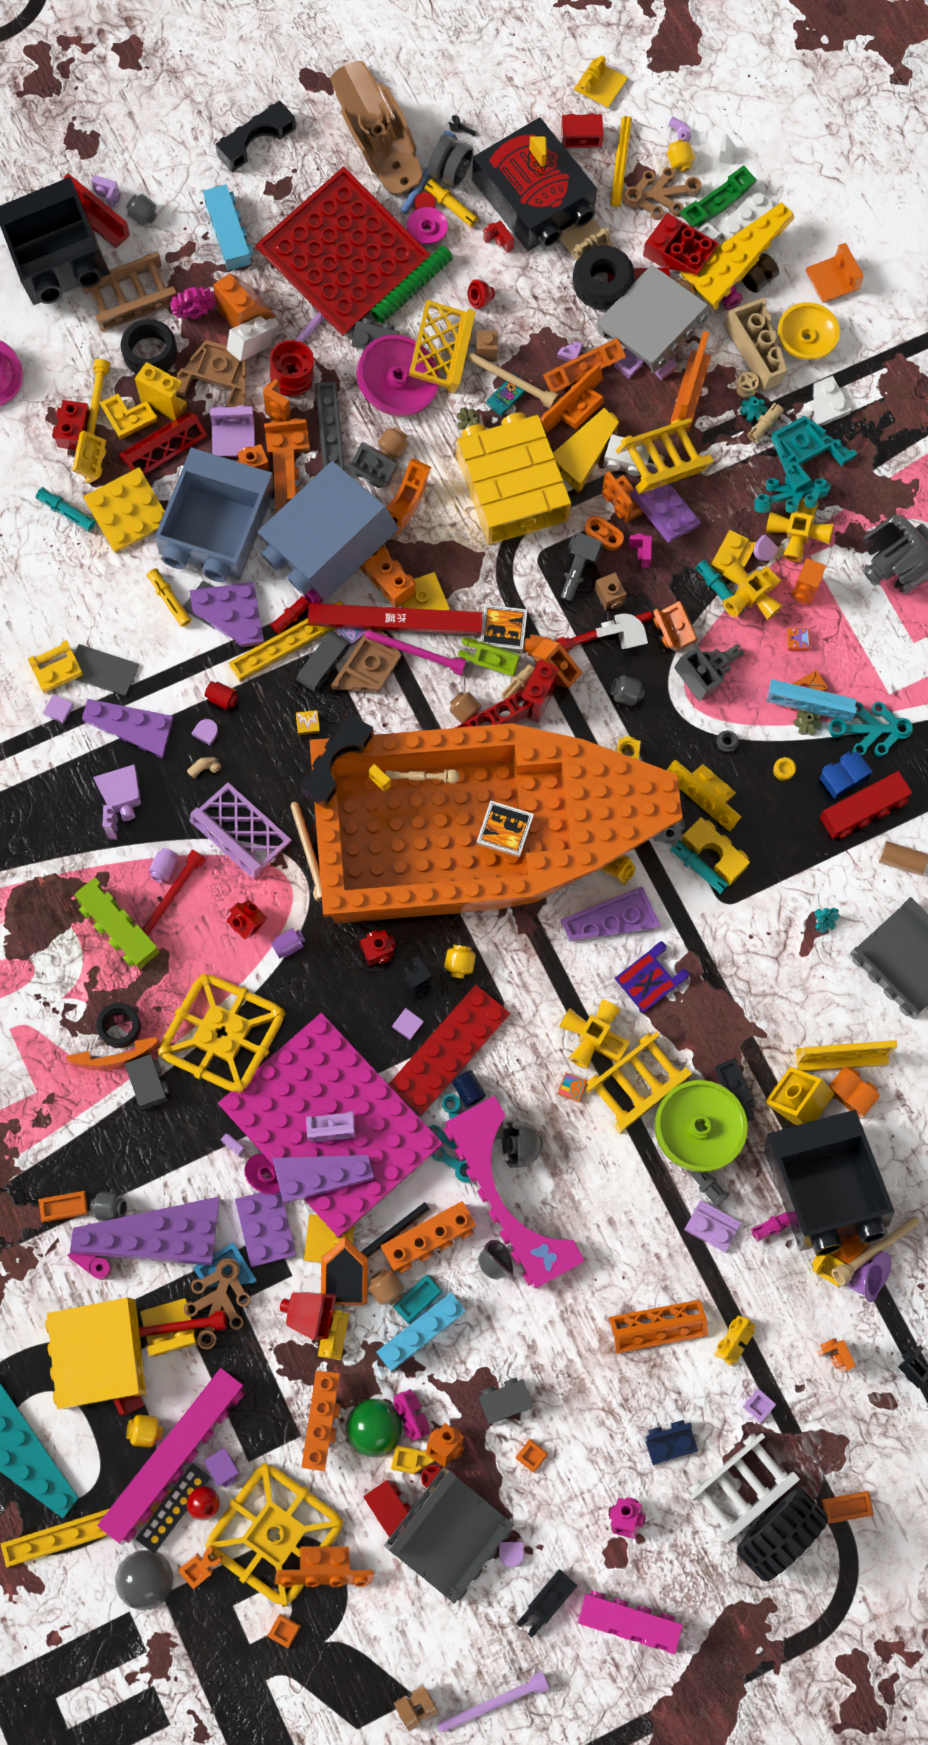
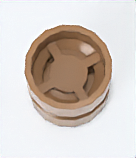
(406, 1708)

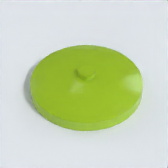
(700, 1126)

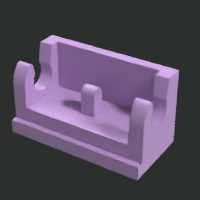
(331, 1127)

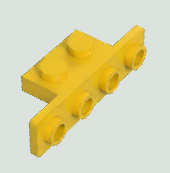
(707, 792)

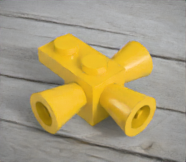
(799, 530)
(752, 590)
(595, 1035)

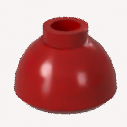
(480, 294)
(203, 1503)

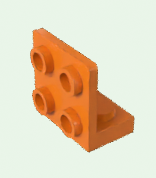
(836, 275)

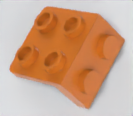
(618, 493)

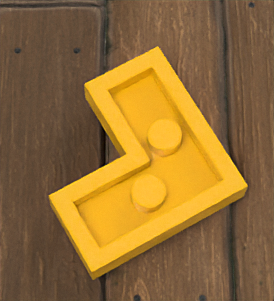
(127, 421)

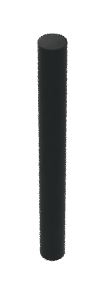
(396, 1229)

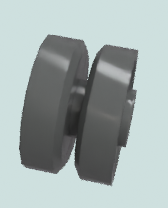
(450, 161)

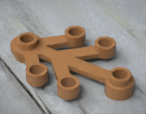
(659, 193)
(218, 1298)

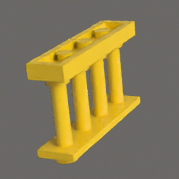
(665, 474)
(641, 1104)

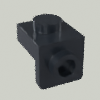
(913, 1368)

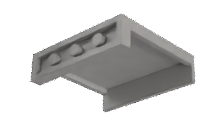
(654, 317)

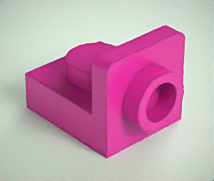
(643, 544)

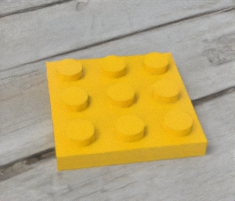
(125, 509)

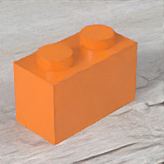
(808, 581)
(555, 654)

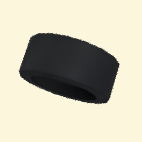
(106, 1013)

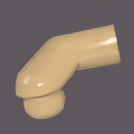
(204, 763)

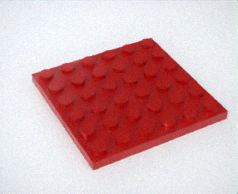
(342, 250)

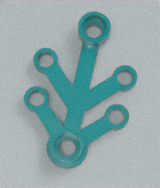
(815, 490)
(874, 728)
(450, 1161)

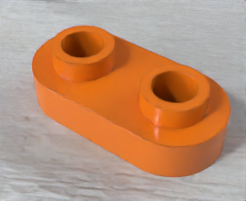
(605, 532)

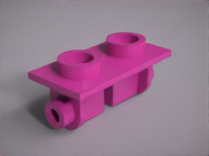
(414, 1425)

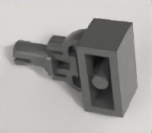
(583, 550)
(705, 670)

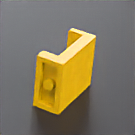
(160, 391)

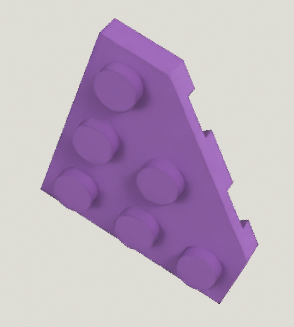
(230, 611)

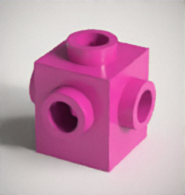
(627, 1517)

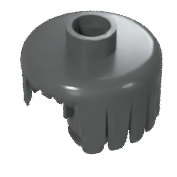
(901, 552)

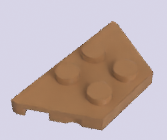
(367, 666)

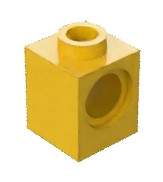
(629, 743)

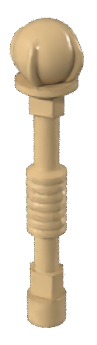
(450, 776)

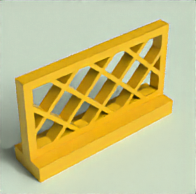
(459, 350)
(849, 1055)

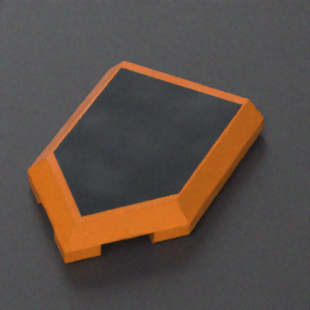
(345, 1274)

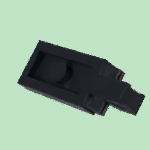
(733, 1080)

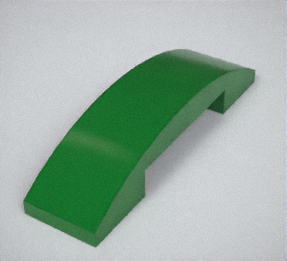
(720, 199)

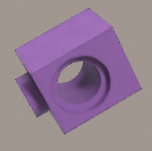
(222, 1468)

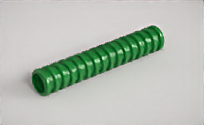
(411, 284)

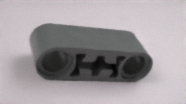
(323, 661)

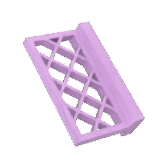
(224, 839)

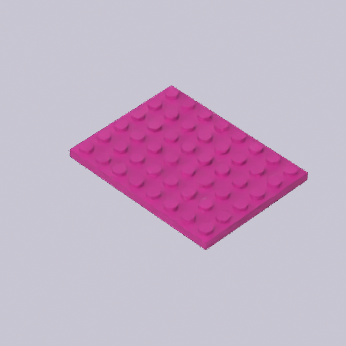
(321, 1077)

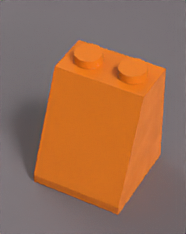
(239, 301)

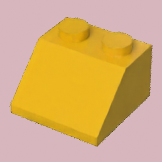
(800, 1096)

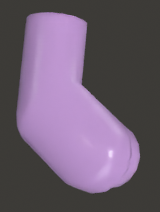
(682, 128)

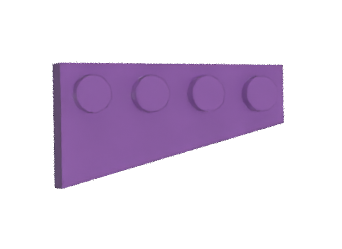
(615, 916)

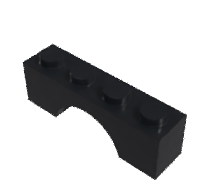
(274, 122)
(351, 737)

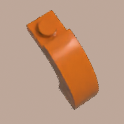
(409, 493)

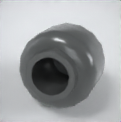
(141, 209)
(627, 690)
(108, 1206)

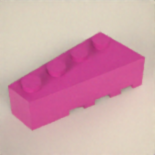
(629, 1623)

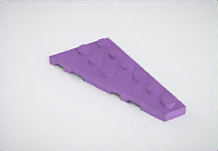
(167, 1235)

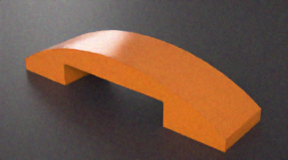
(576, 368)
(85, 1060)

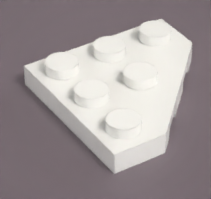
(751, 209)

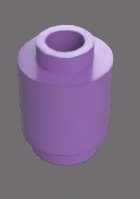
(288, 943)

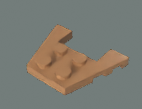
(218, 367)

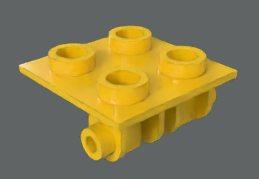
(600, 82)
(321, 1239)

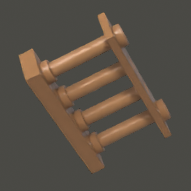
(135, 309)

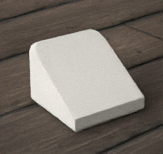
(727, 150)

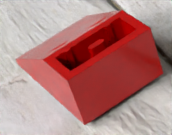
(678, 246)

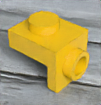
(823, 1267)

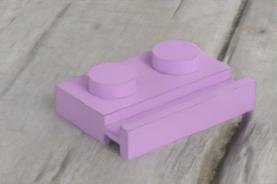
(712, 1226)

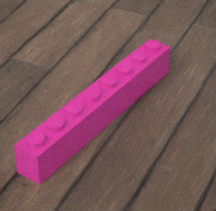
(171, 1456)

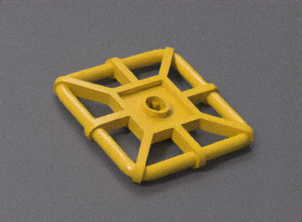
(227, 1046)
(271, 1517)

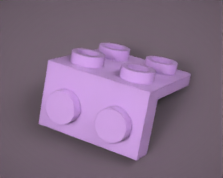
(232, 430)

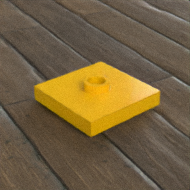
(428, 594)

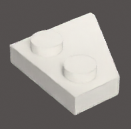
(828, 402)

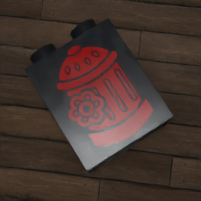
(533, 198)

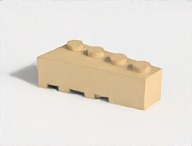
(757, 343)

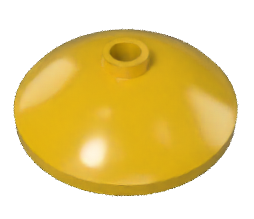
(808, 321)

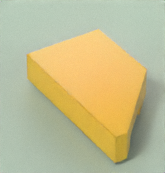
(409, 1460)

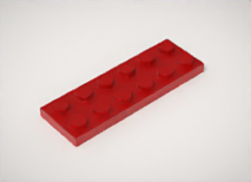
(448, 1050)

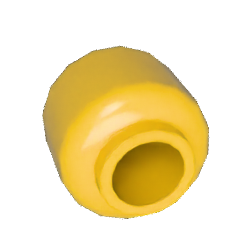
(680, 155)
(460, 961)
(144, 1431)

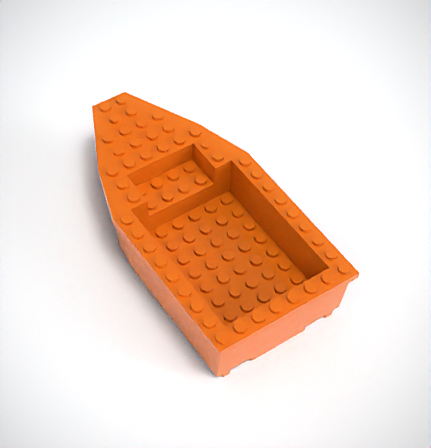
(417, 841)

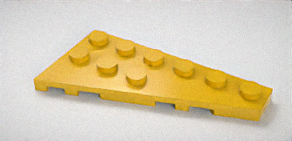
(738, 255)

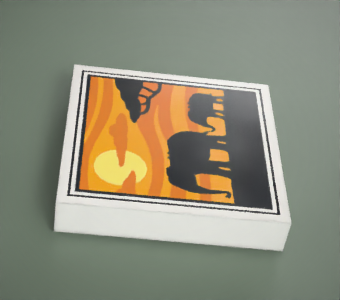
(504, 627)
(505, 829)

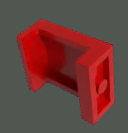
(540, 689)

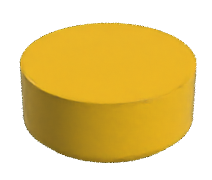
(784, 768)

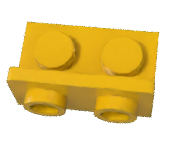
(89, 456)

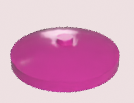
(385, 380)

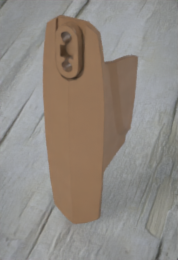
(377, 127)

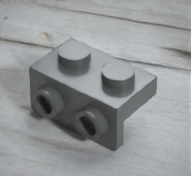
(367, 331)
(373, 465)

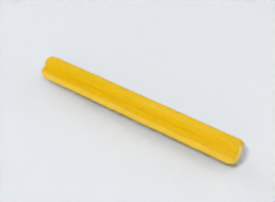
(621, 159)

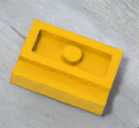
(733, 548)

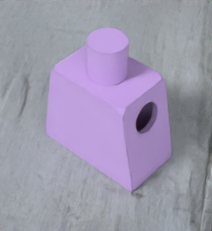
(120, 790)

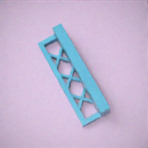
(811, 700)

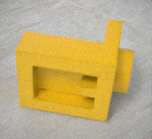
(621, 868)

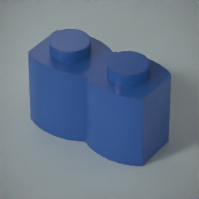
(846, 774)

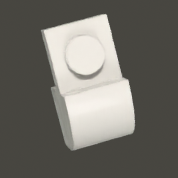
(628, 627)

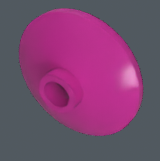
(427, 218)
(261, 1174)

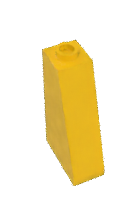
(585, 448)

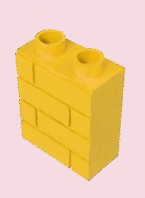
(512, 477)

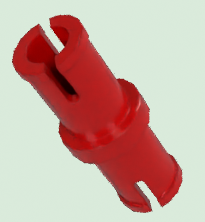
(290, 615)

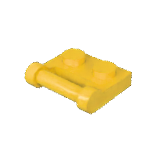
(58, 672)

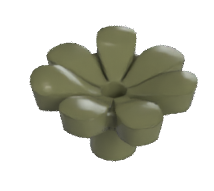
(467, 418)
(807, 722)

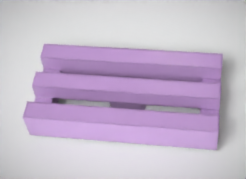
(109, 822)

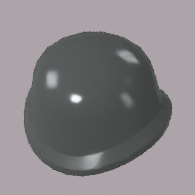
(495, 1260)

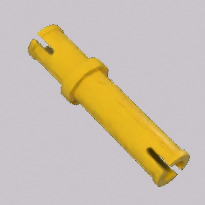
(444, 197)
(164, 590)

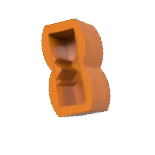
(854, 1092)

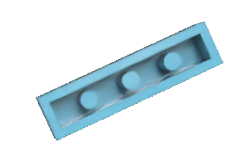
(227, 227)
(421, 1332)

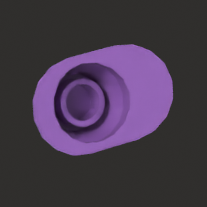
(871, 1276)

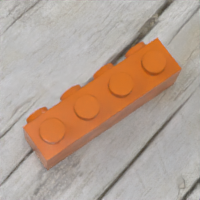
(389, 577)
(428, 1236)

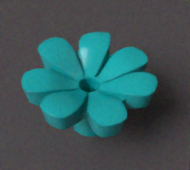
(753, 408)
(826, 919)

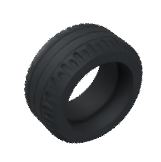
(148, 329)

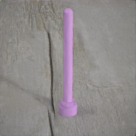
(537, 1684)

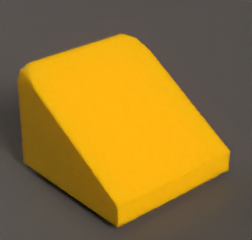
(538, 149)

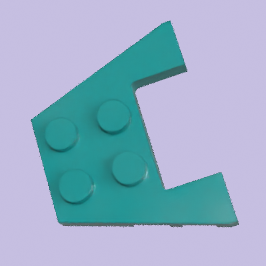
(800, 443)

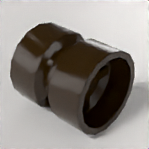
(761, 273)

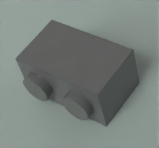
(147, 1082)
(505, 1401)

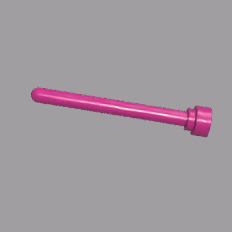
(455, 665)

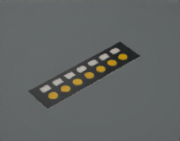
(171, 1509)

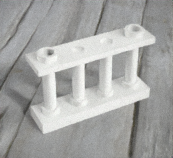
(746, 1510)

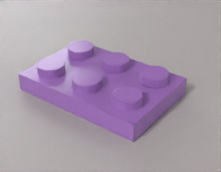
(667, 511)
(265, 1228)

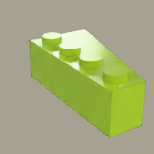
(115, 924)

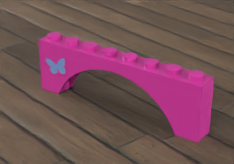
(538, 1255)

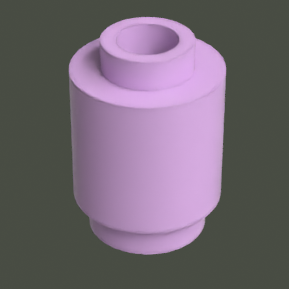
(163, 865)

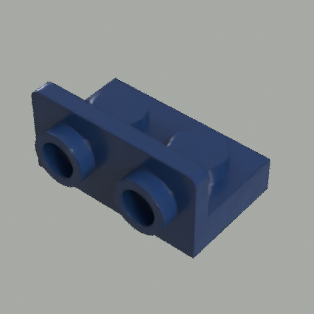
(670, 1442)

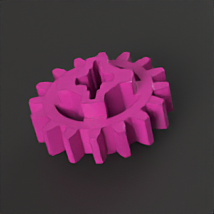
(193, 303)

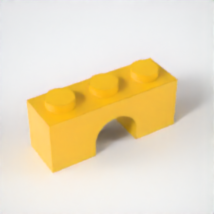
(704, 836)

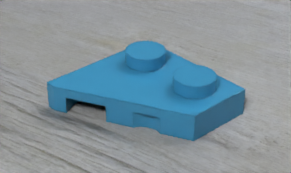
(245, 1275)

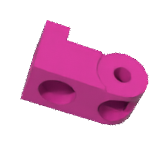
(96, 1266)

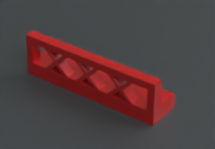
(102, 217)
(161, 436)

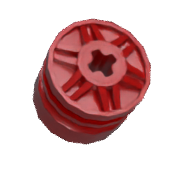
(293, 366)

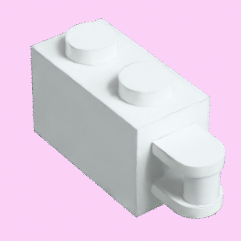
(251, 337)
(624, 461)

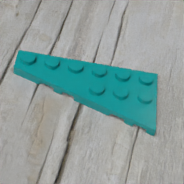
(28, 1462)

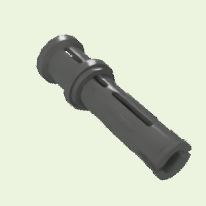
(710, 1187)

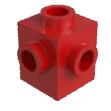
(246, 918)
(372, 950)

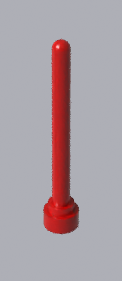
(568, 643)
(193, 862)
(217, 1320)

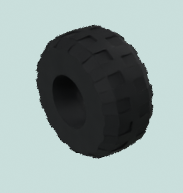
(598, 260)

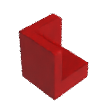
(128, 1404)

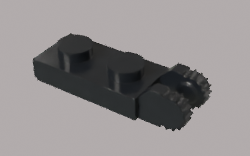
(548, 1600)

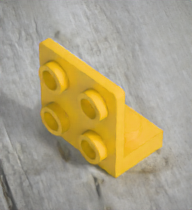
(172, 1341)

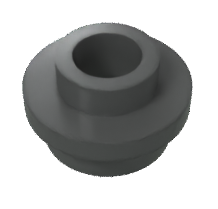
(730, 736)

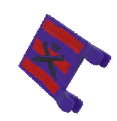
(648, 980)

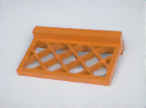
(692, 382)

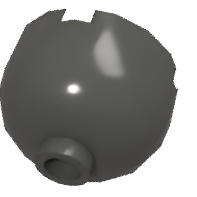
(521, 1144)

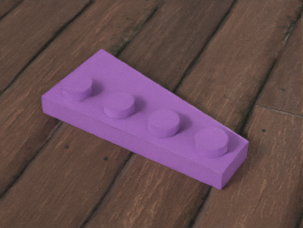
(137, 726)
(313, 1176)

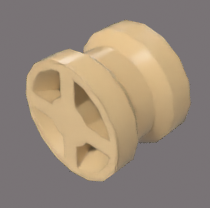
(748, 379)

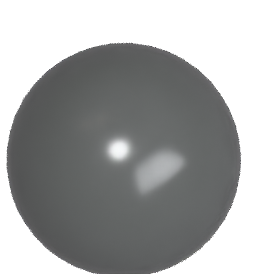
(144, 1580)

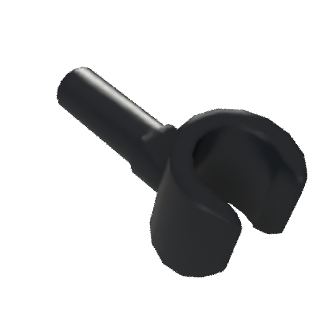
(456, 126)

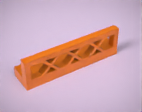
(659, 1330)

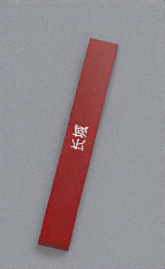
(395, 619)

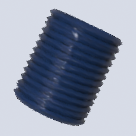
(468, 1088)

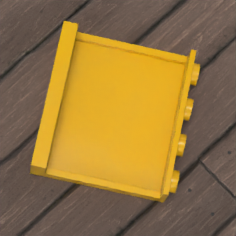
(95, 1353)

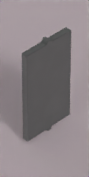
(105, 670)

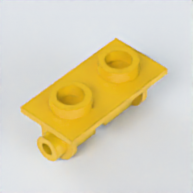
(739, 1331)
(333, 1346)

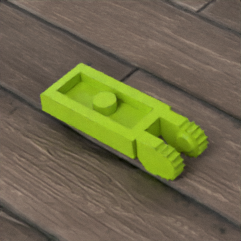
(491, 656)

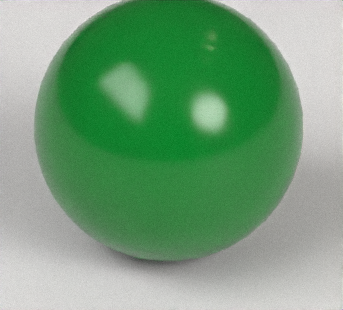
(374, 1428)

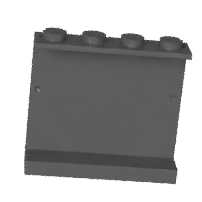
(898, 957)
(449, 1535)

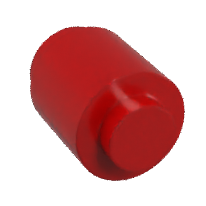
(221, 695)

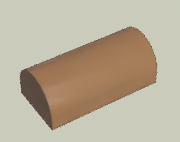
(903, 858)

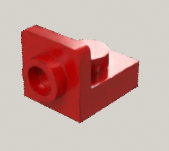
(500, 234)

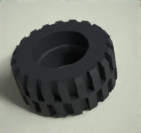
(782, 1534)

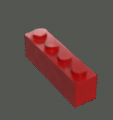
(865, 805)

